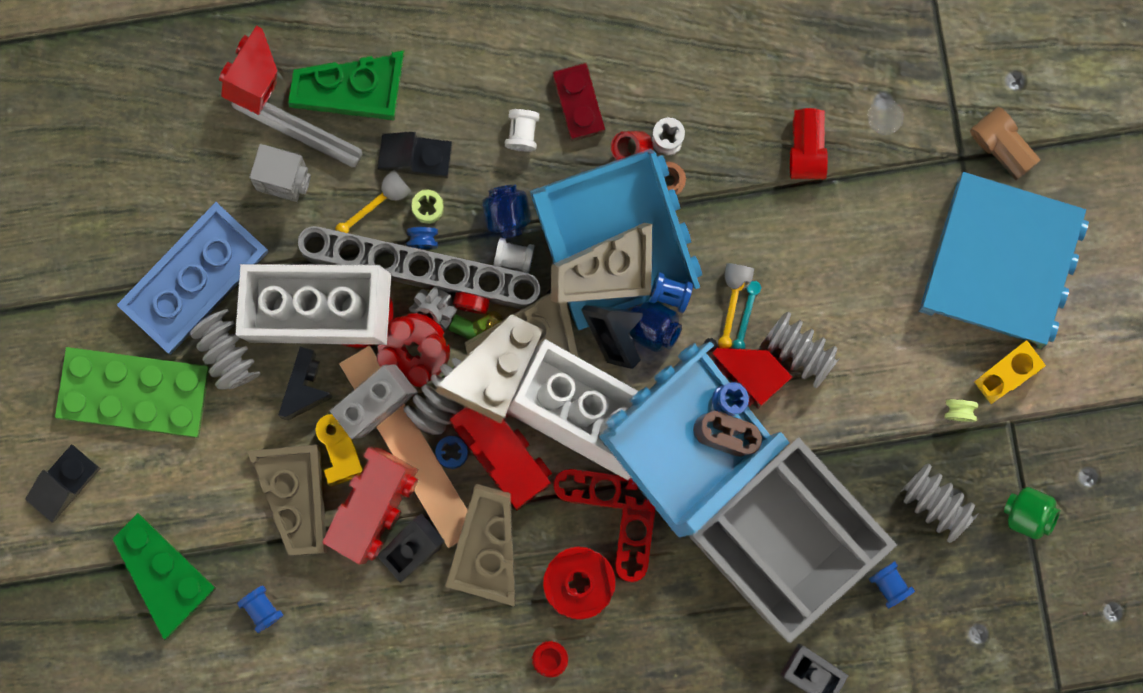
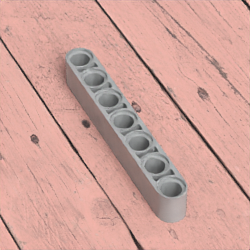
(405, 256)

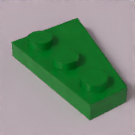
(350, 88)
(162, 575)

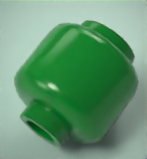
(1032, 513)

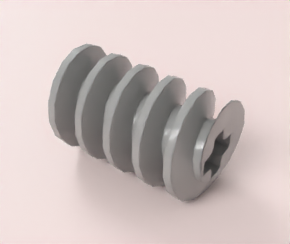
(801, 349)
(223, 351)
(436, 409)
(939, 503)

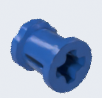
(671, 292)
(891, 585)
(260, 609)

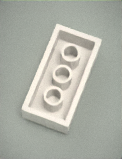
(313, 304)
(570, 402)

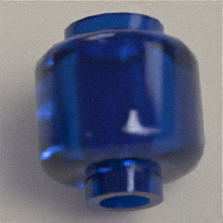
(506, 210)
(657, 328)

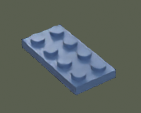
(192, 278)

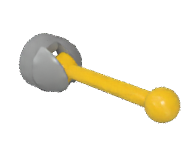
(392, 188)
(738, 279)

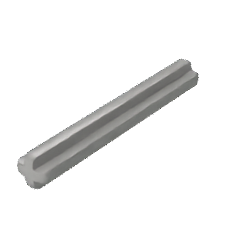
(306, 133)

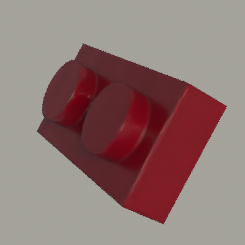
(578, 102)

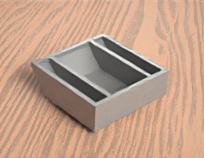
(793, 540)

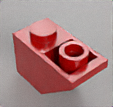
(252, 74)
(753, 369)

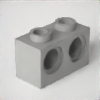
(280, 173)
(373, 401)

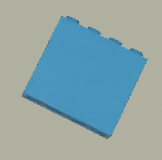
(607, 202)
(1004, 259)
(666, 460)

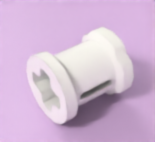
(672, 126)
(522, 130)
(514, 256)

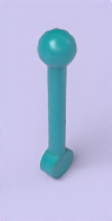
(753, 290)

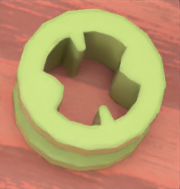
(438, 206)
(961, 410)

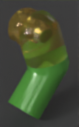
(471, 329)

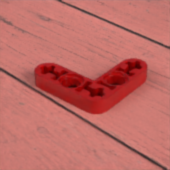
(630, 512)

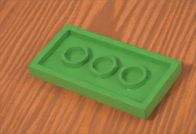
(132, 392)

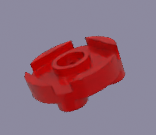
(430, 342)
(562, 571)

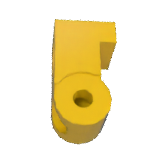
(1010, 372)
(340, 450)

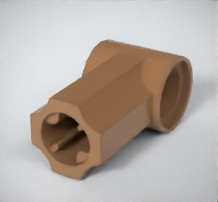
(999, 136)

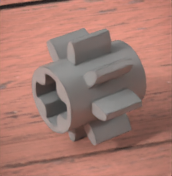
(436, 305)

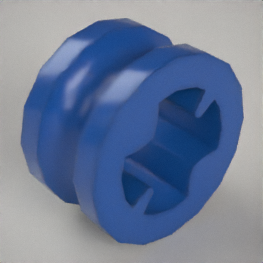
(422, 238)
(741, 398)
(451, 441)

